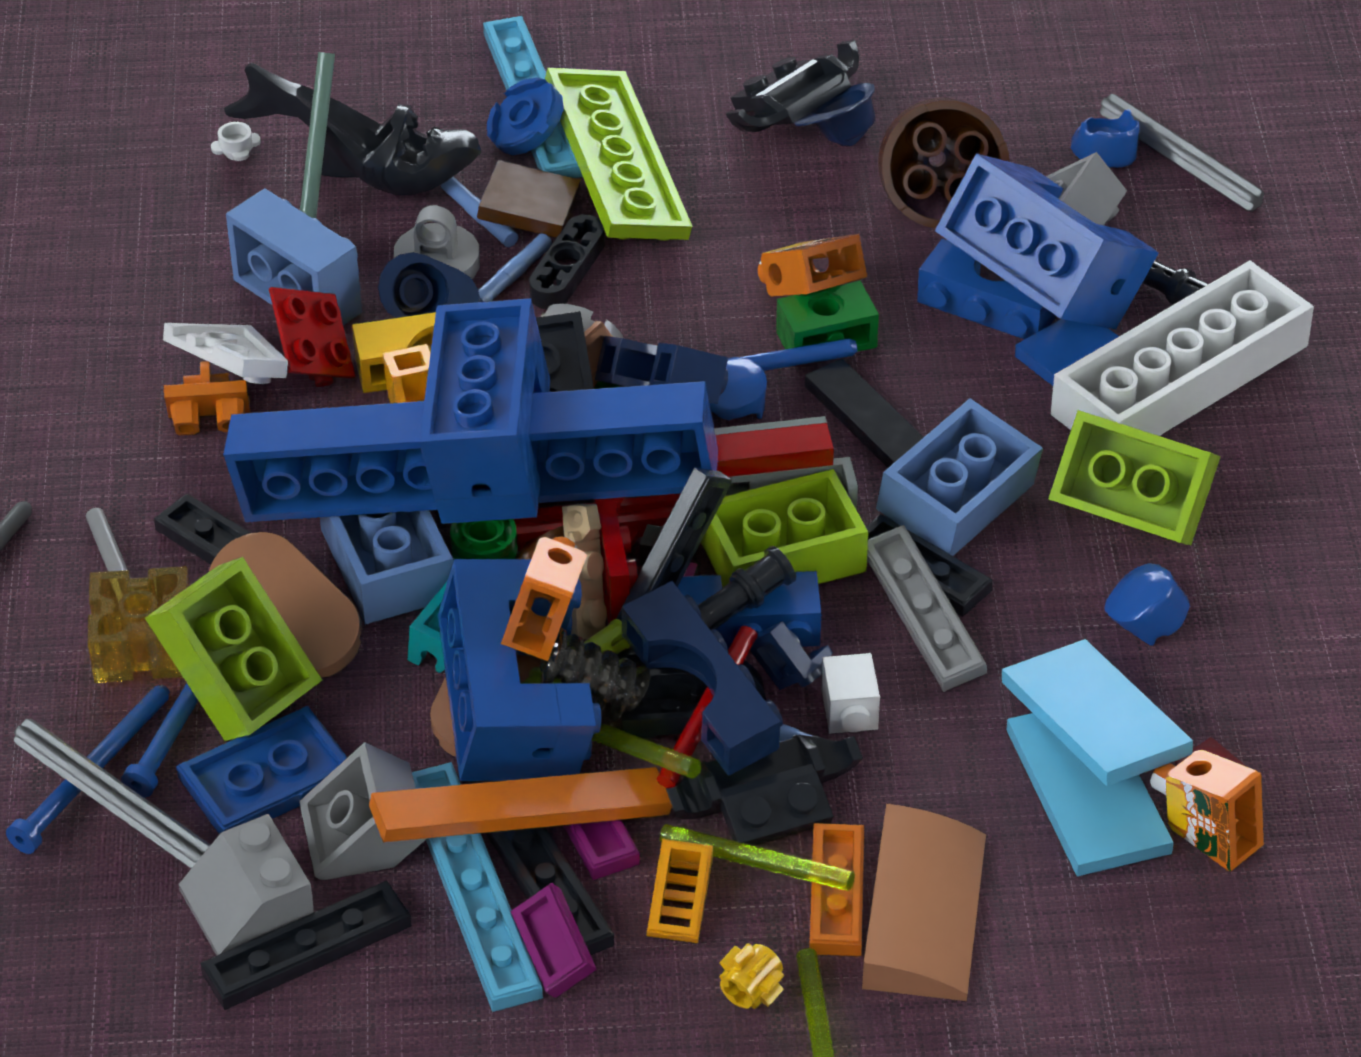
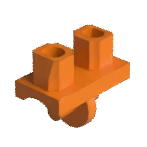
(205, 396)

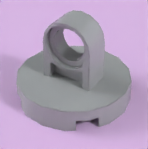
(441, 240)

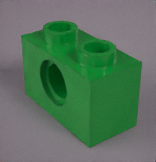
(827, 317)

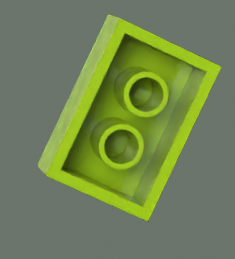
(1134, 477)
(802, 517)
(233, 649)

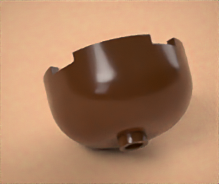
(924, 132)

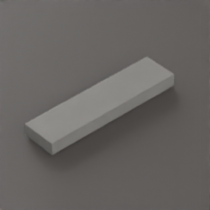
(924, 609)

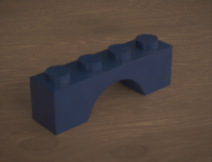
(641, 364)
(669, 633)

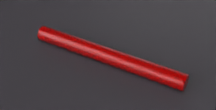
(691, 734)

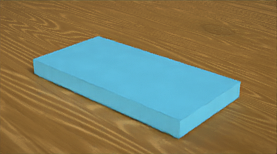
(1097, 712)
(1093, 821)

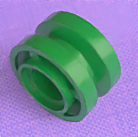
(484, 539)

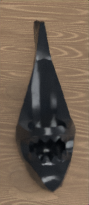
(383, 155)

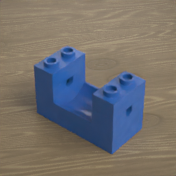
(1043, 247)
(479, 410)
(497, 723)

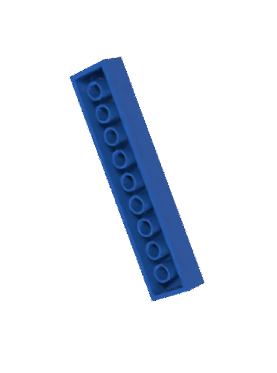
(372, 460)

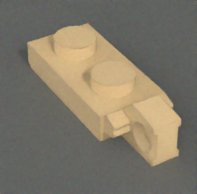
(582, 526)

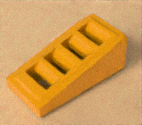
(682, 856)

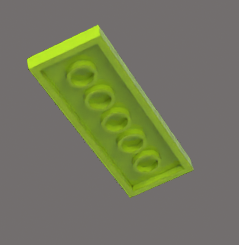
(619, 156)

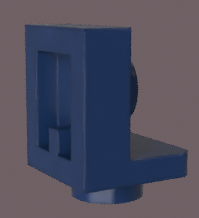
(784, 658)

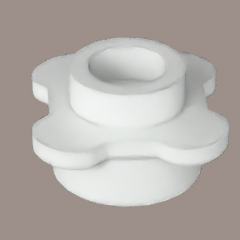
(235, 141)

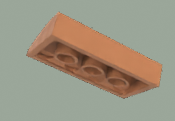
(924, 905)

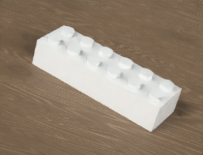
(1187, 354)

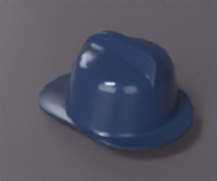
(844, 116)
(418, 284)

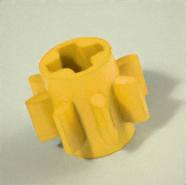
(751, 976)

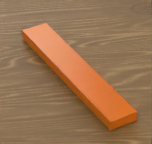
(518, 804)

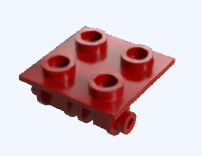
(312, 334)

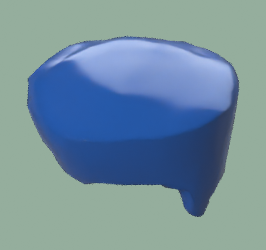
(1111, 138)
(744, 390)
(1148, 603)

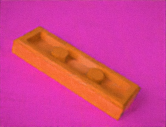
(837, 912)

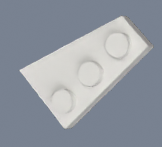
(230, 347)

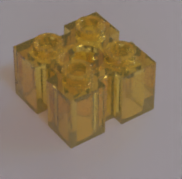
(117, 627)

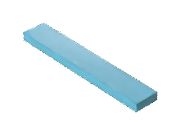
(519, 60)
(481, 908)

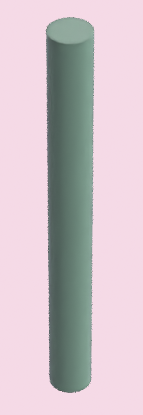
(317, 133)

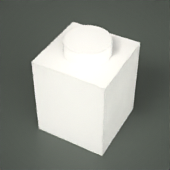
(850, 693)

